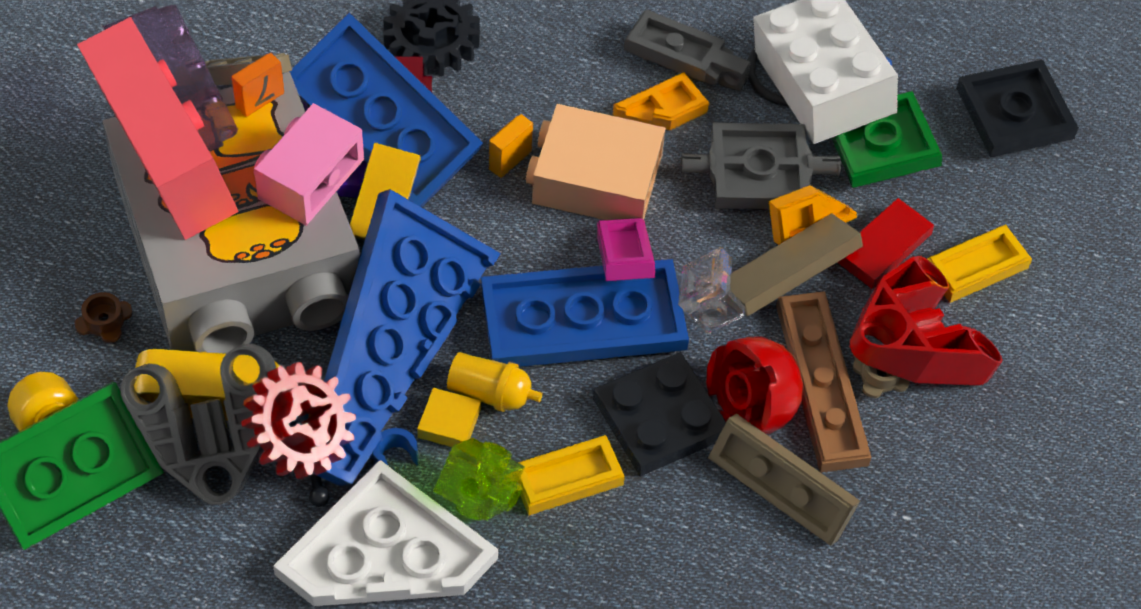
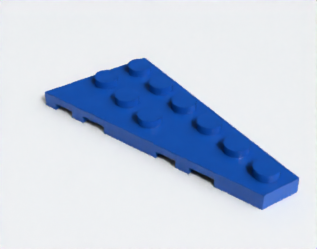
(397, 316)

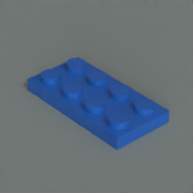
(376, 92)
(582, 315)

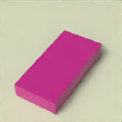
(625, 249)

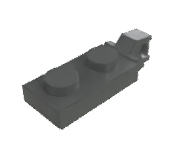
(686, 51)

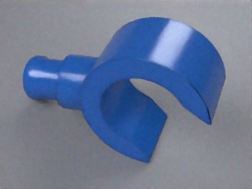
(395, 438)

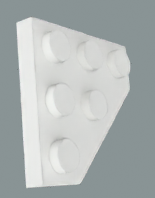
(385, 546)

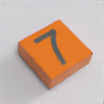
(258, 84)

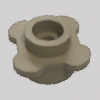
(876, 385)

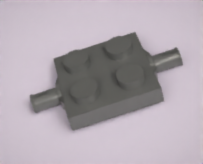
(758, 163)

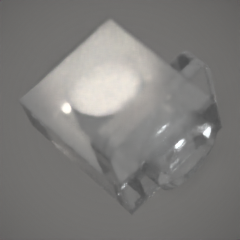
(707, 292)

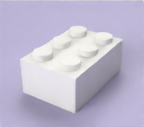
(825, 66)

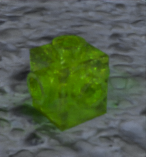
(480, 479)

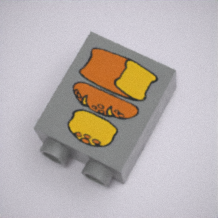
(249, 269)

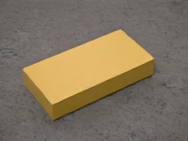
(386, 170)
(981, 262)
(569, 475)

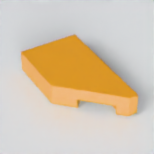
(665, 104)
(802, 209)

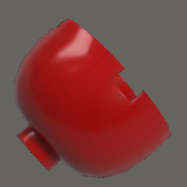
(756, 382)

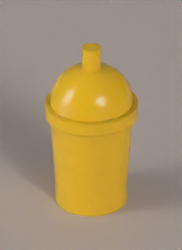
(491, 382)

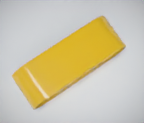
(195, 374)

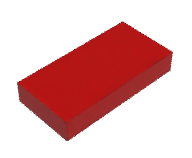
(887, 242)

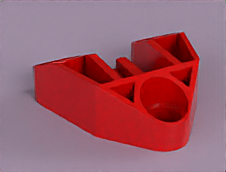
(913, 336)

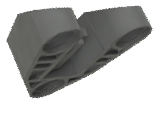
(170, 430)

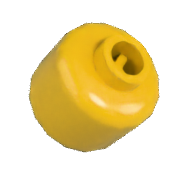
(38, 397)

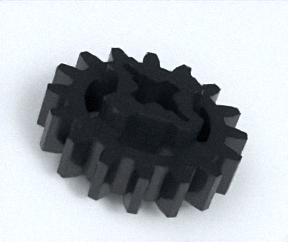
(432, 30)

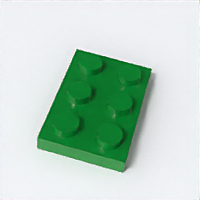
(72, 465)

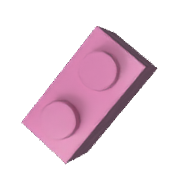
(308, 163)

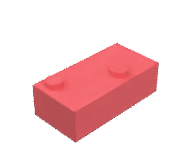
(159, 127)

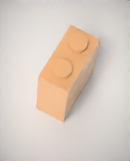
(595, 164)

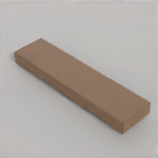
(826, 388)

